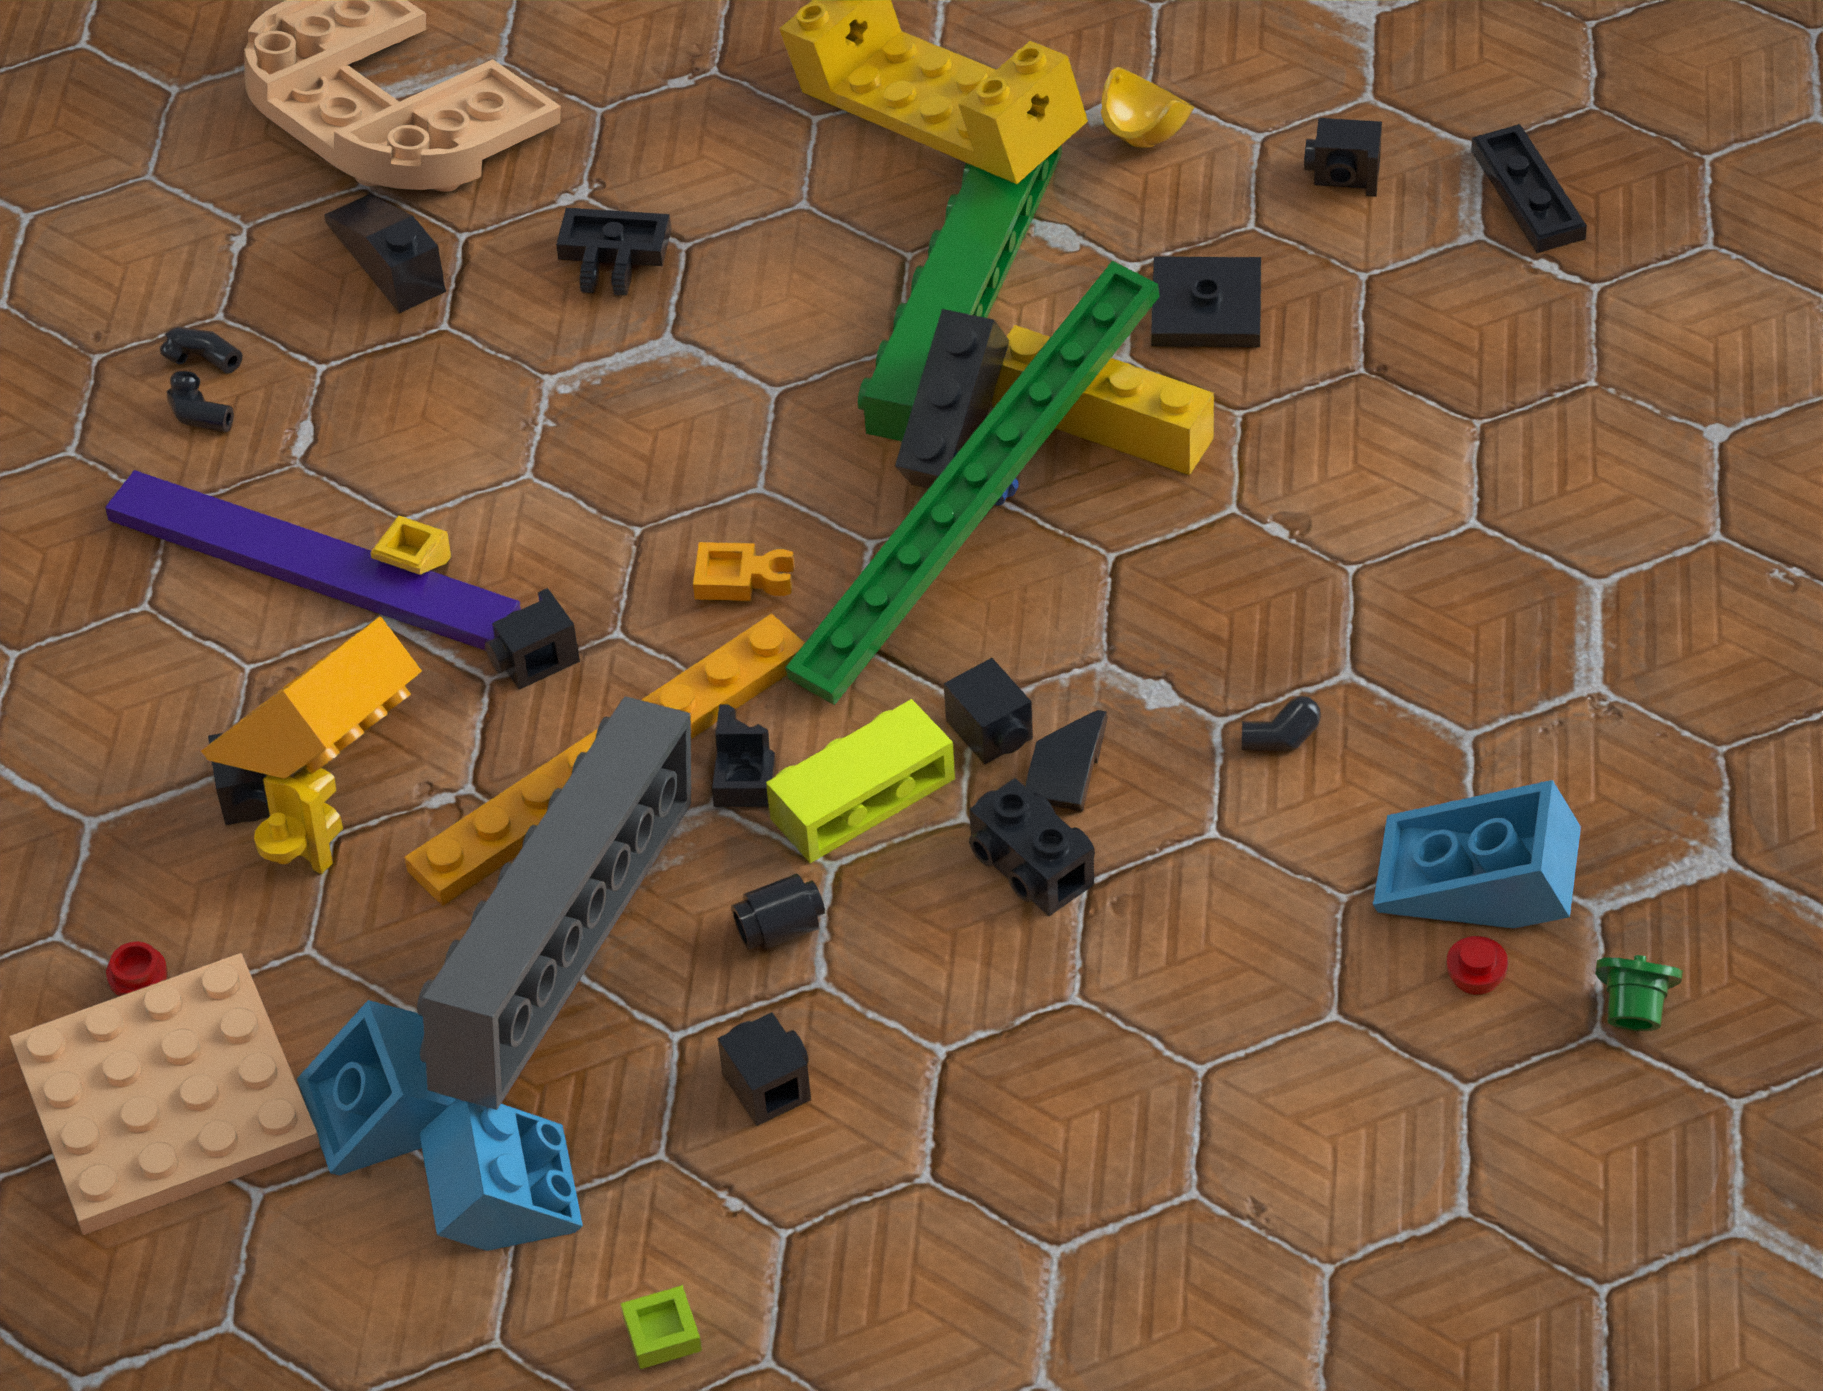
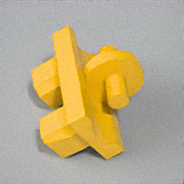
(299, 819)

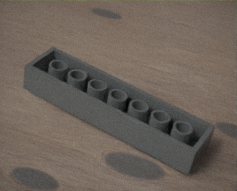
(555, 903)

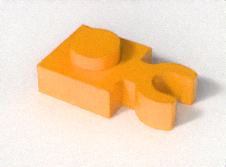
(733, 570)

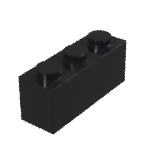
(951, 394)

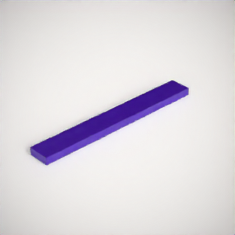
(307, 559)

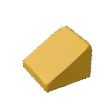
(413, 546)

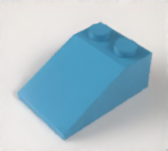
(1482, 859)

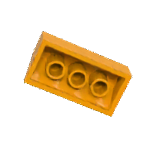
(321, 707)

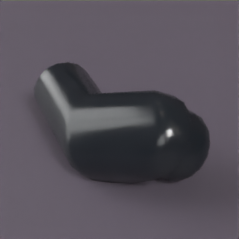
(202, 342)
(191, 406)
(1286, 730)

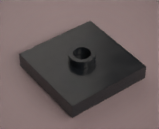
(1207, 302)

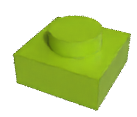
(661, 1327)

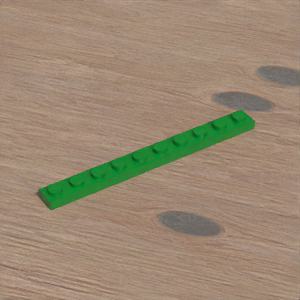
(972, 483)

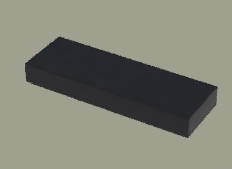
(1528, 188)

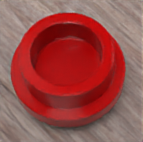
(1477, 964)
(135, 967)

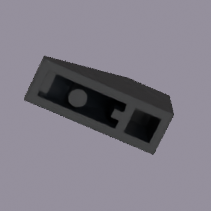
(390, 250)

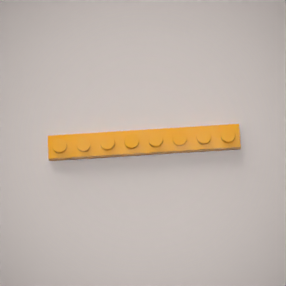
(497, 829)

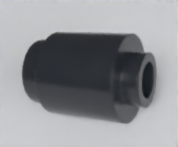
(778, 912)

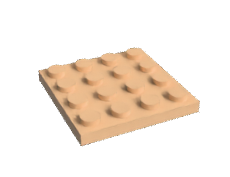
(164, 1093)

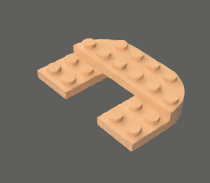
(428, 141)

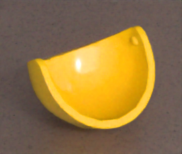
(1141, 110)

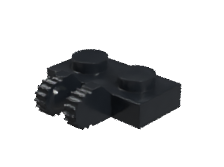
(612, 238)

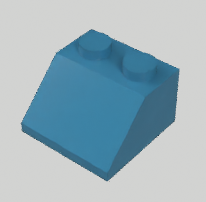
(371, 1089)

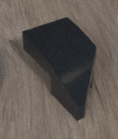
(1065, 761)
(741, 763)

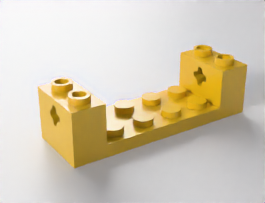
(981, 115)

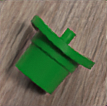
(1636, 991)

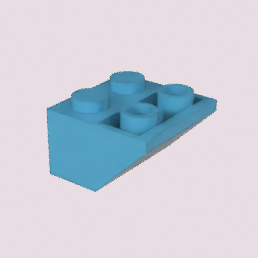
(498, 1176)

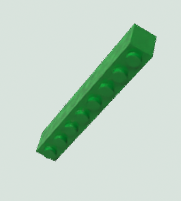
(960, 275)

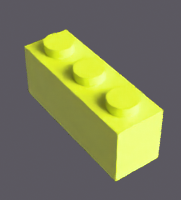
(860, 780)

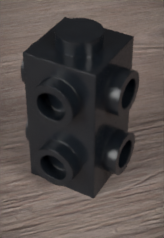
(1031, 846)

